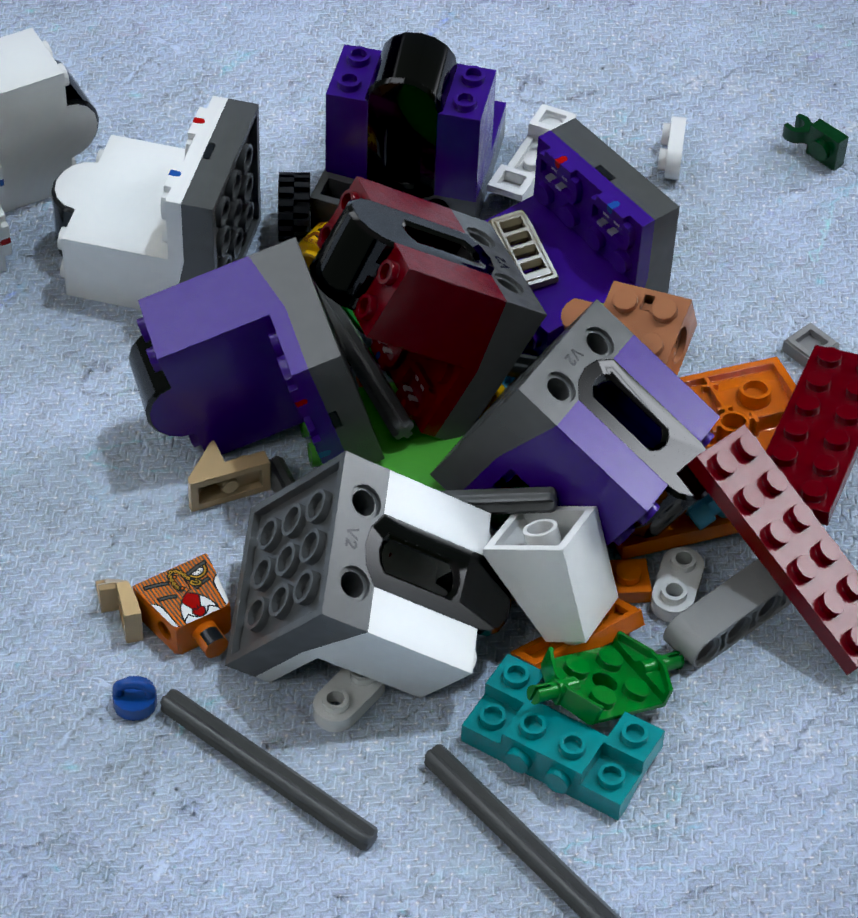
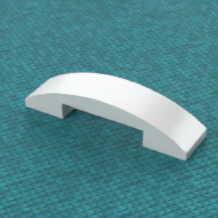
(518, 177)

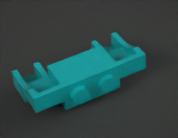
(556, 748)

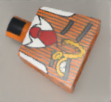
(187, 607)

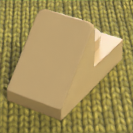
(223, 481)

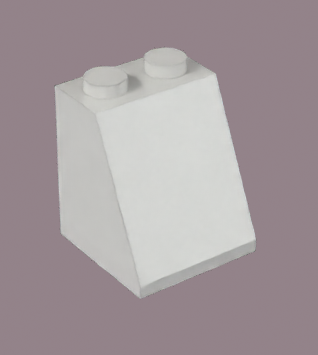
(556, 570)

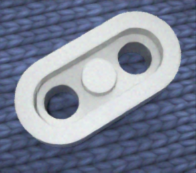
(673, 137)
(679, 576)
(353, 693)

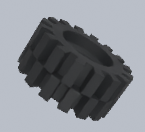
(293, 205)

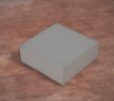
(801, 344)

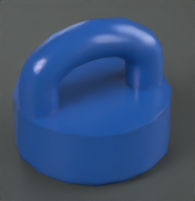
(134, 698)

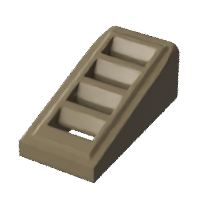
(516, 229)

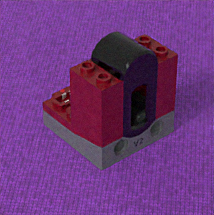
(431, 297)

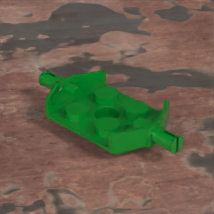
(607, 680)

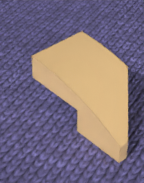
(119, 595)

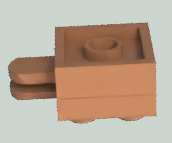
(654, 317)

